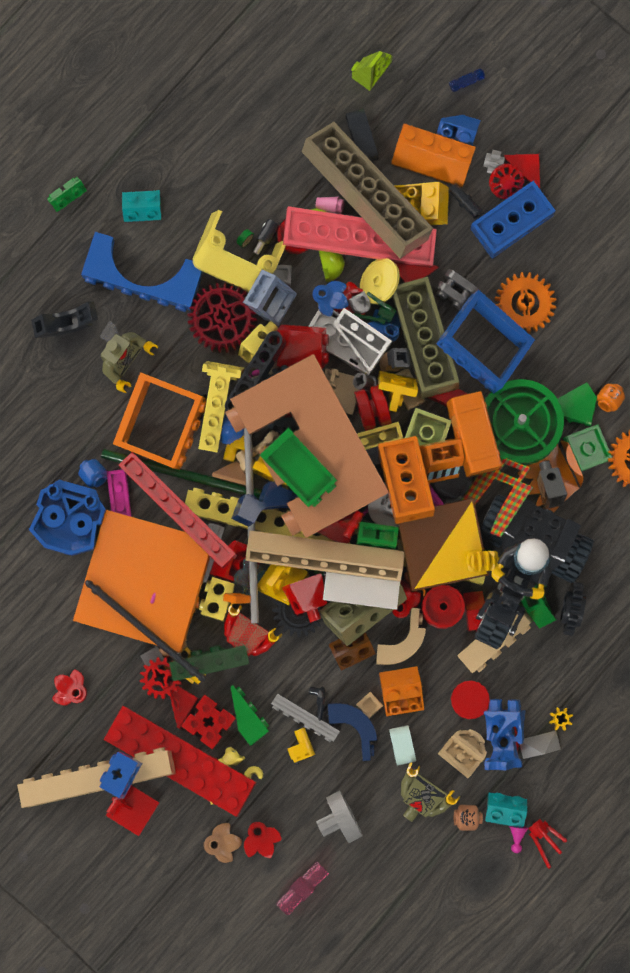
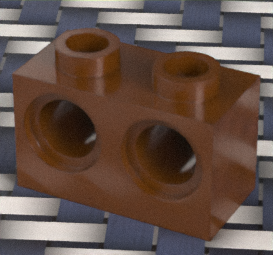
(353, 653)

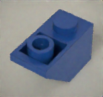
(459, 128)

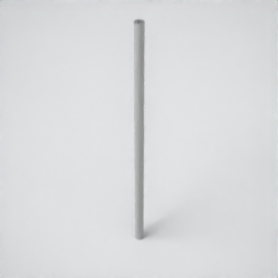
(250, 490)

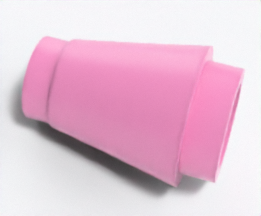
(330, 204)

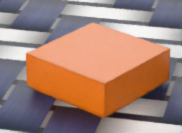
(236, 598)

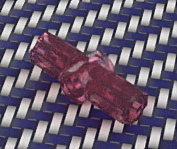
(302, 888)

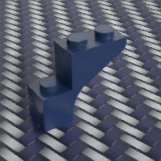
(270, 498)

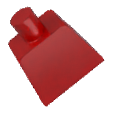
(306, 596)

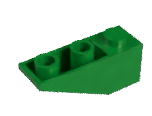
(247, 721)

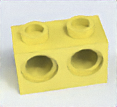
(214, 598)

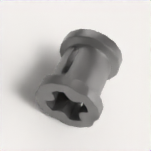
(362, 381)

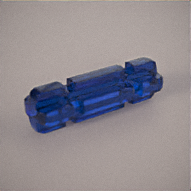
(467, 80)

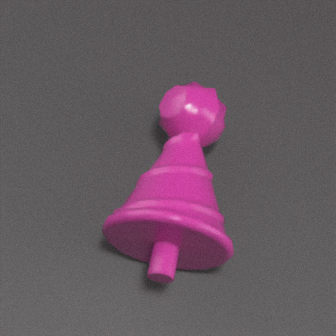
(517, 833)

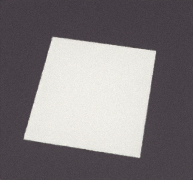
(361, 590)

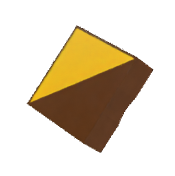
(440, 544)

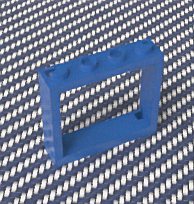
(500, 321)

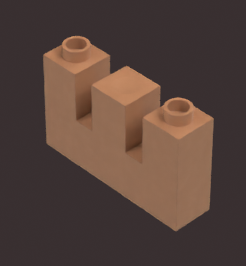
(325, 433)

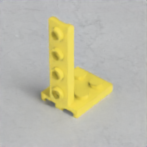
(215, 405)

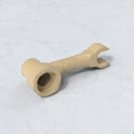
(269, 439)

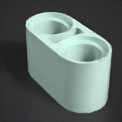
(402, 745)

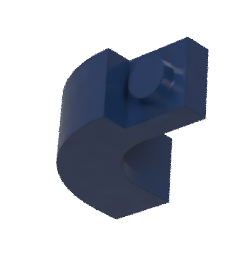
(350, 715)

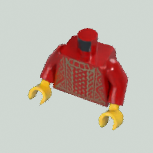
(242, 632)

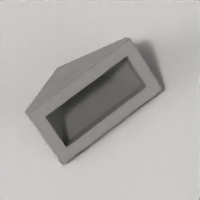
(540, 744)

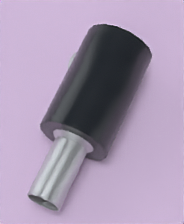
(266, 235)

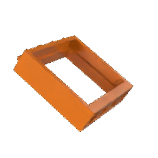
(132, 413)

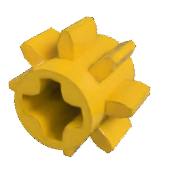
(555, 720)

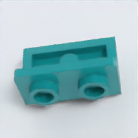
(141, 206)
(506, 810)

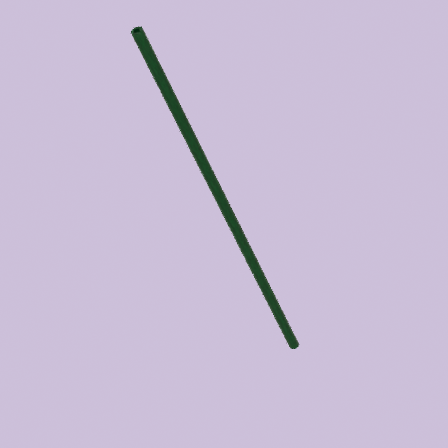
(198, 478)

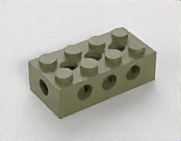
(353, 620)

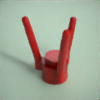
(539, 830)

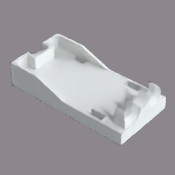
(337, 344)

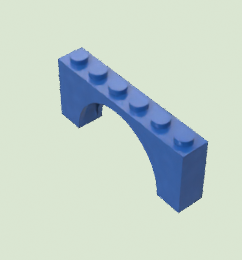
(101, 269)

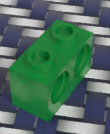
(377, 535)

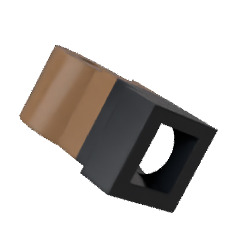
(395, 360)

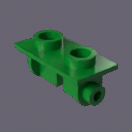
(60, 199)

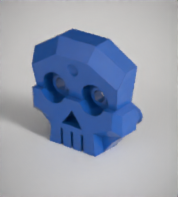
(63, 532)

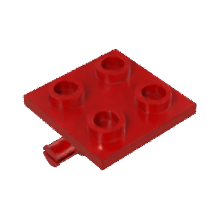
(343, 529)
(133, 810)

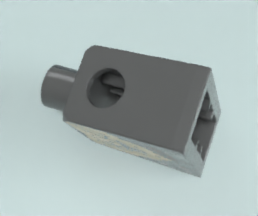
(551, 486)

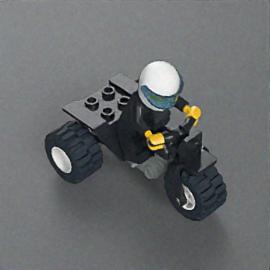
(532, 549)

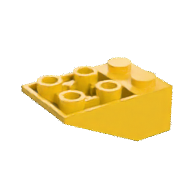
(428, 199)

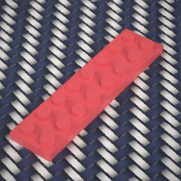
(347, 236)

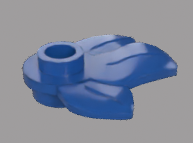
(333, 299)
(392, 327)

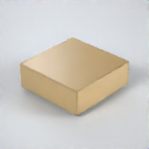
(369, 705)

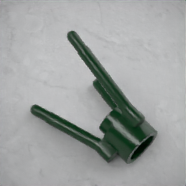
(386, 311)

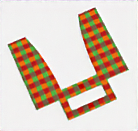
(514, 499)

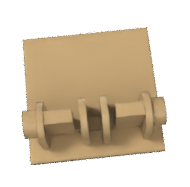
(343, 388)

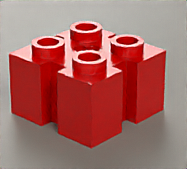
(209, 734)

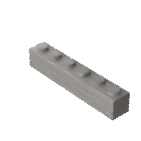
(305, 717)

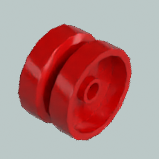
(372, 408)
(449, 597)

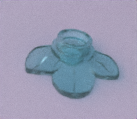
(242, 576)

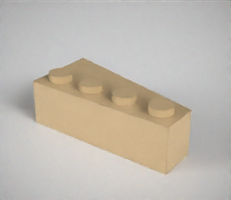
(478, 653)

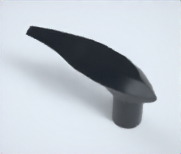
(320, 692)

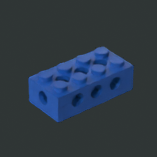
(512, 207)

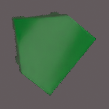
(579, 405)

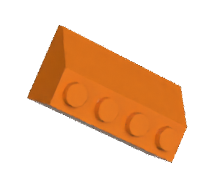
(433, 155)

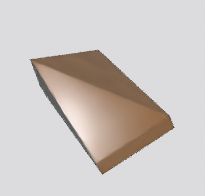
(231, 473)

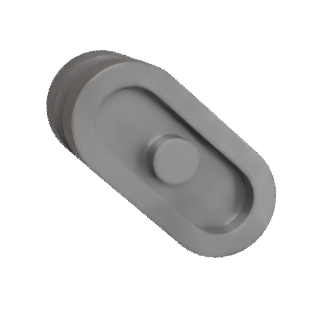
(445, 290)

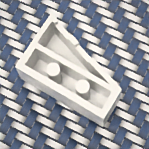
(362, 338)

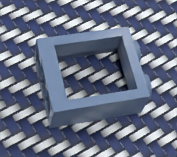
(261, 292)

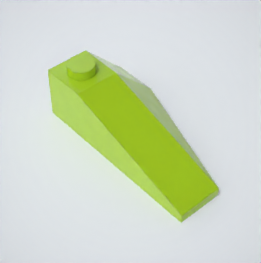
(371, 69)

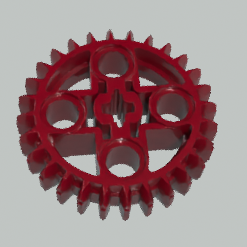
(202, 333)

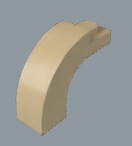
(398, 653)

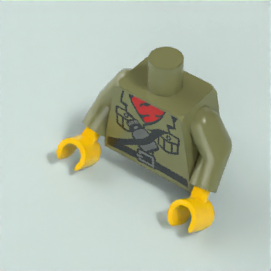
(120, 354)
(423, 796)

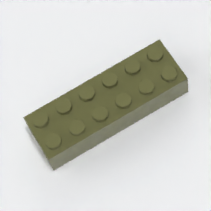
(421, 331)

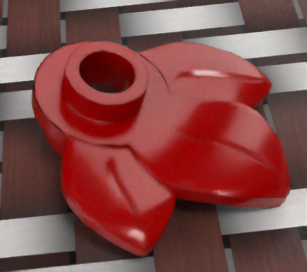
(412, 601)
(67, 686)
(262, 843)

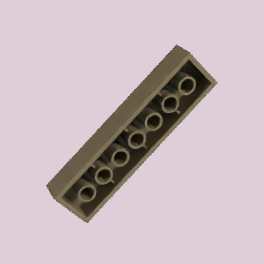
(367, 189)

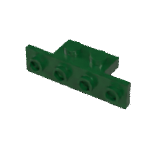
(210, 661)

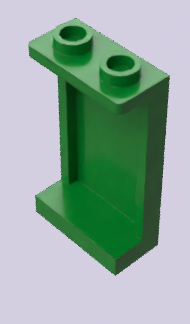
(299, 468)

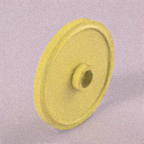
(380, 279)

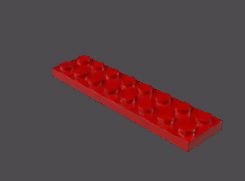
(192, 766)

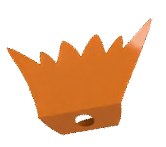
(557, 461)

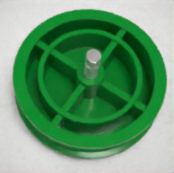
(525, 421)

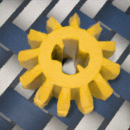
(482, 561)

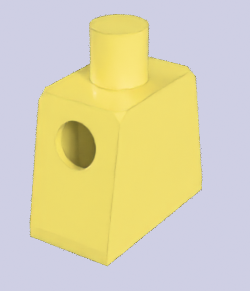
(254, 340)

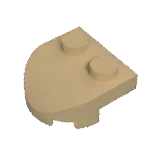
(464, 751)

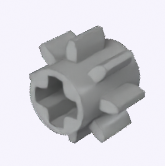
(493, 160)

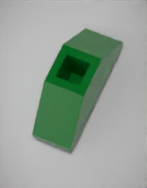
(539, 610)

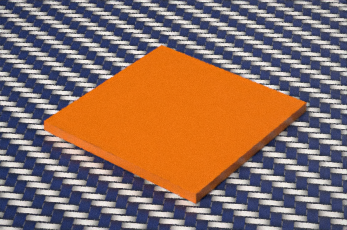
(133, 563)

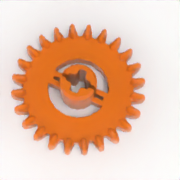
(523, 284)
(619, 456)

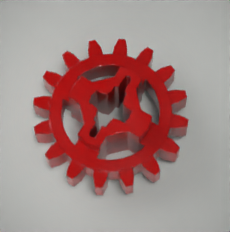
(152, 683)

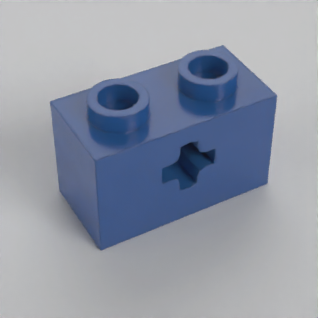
(128, 768)

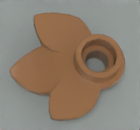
(225, 843)

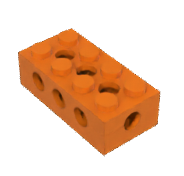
(409, 451)

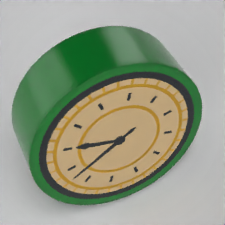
(245, 238)

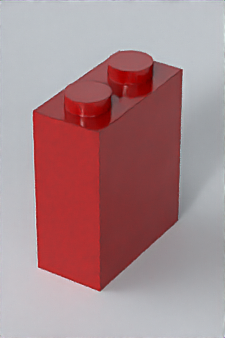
(302, 343)

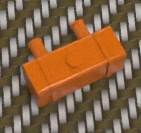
(473, 427)

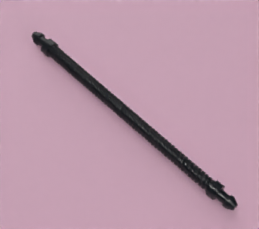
(193, 670)

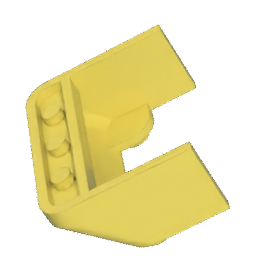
(227, 266)

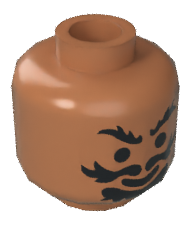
(467, 817)

